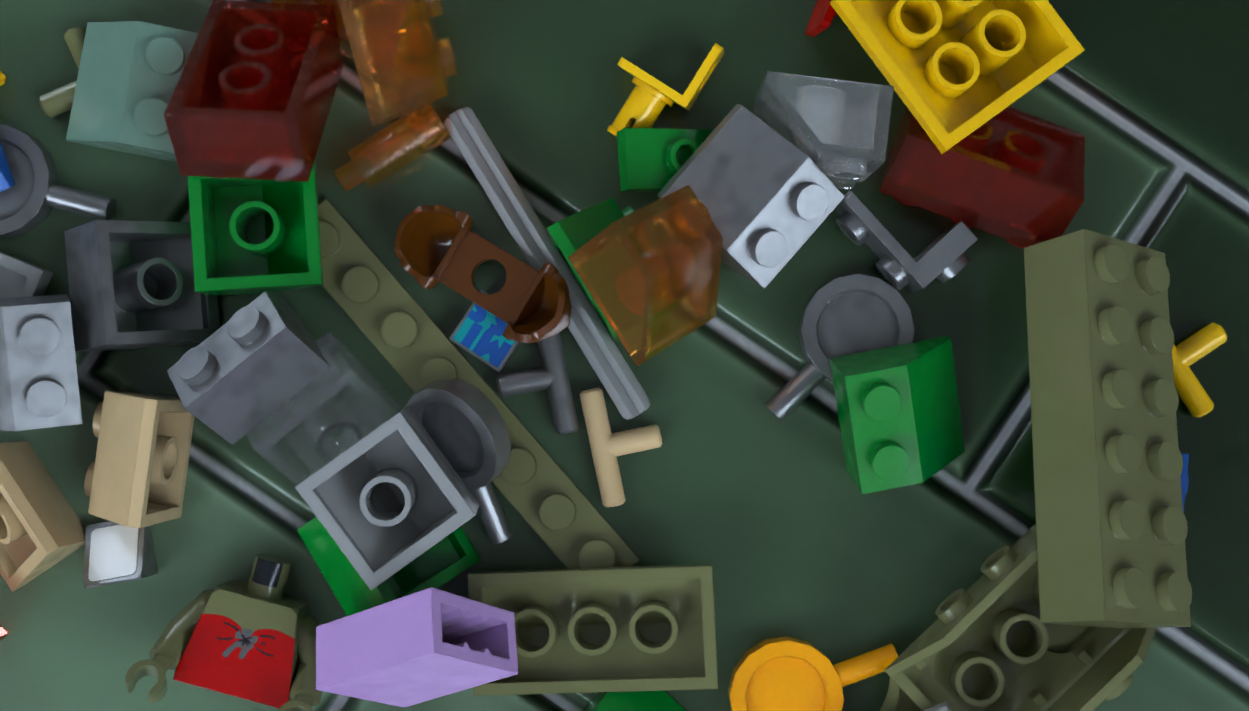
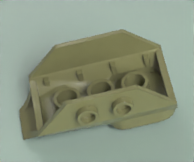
(999, 657)

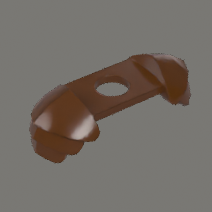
(441, 248)

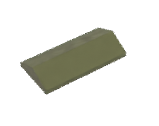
(606, 628)

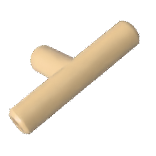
(607, 445)

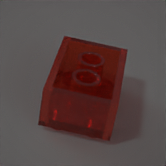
(256, 91)

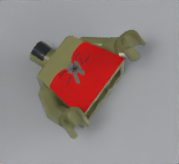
(241, 643)

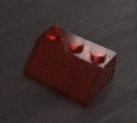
(1004, 178)

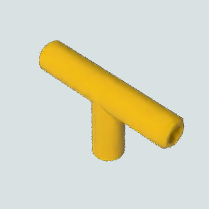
(1186, 354)

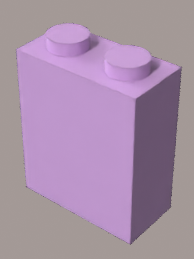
(416, 649)

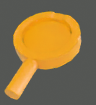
(798, 676)

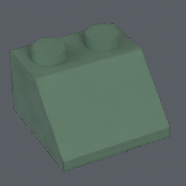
(127, 85)

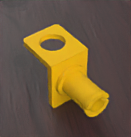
(652, 95)

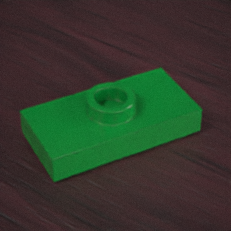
(654, 155)

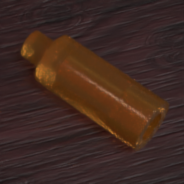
(393, 148)

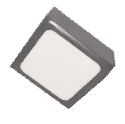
(117, 554)

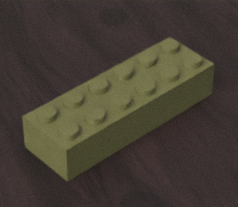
(1105, 435)

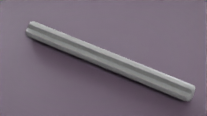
(537, 250)

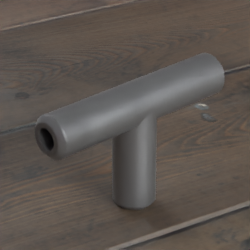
(549, 376)

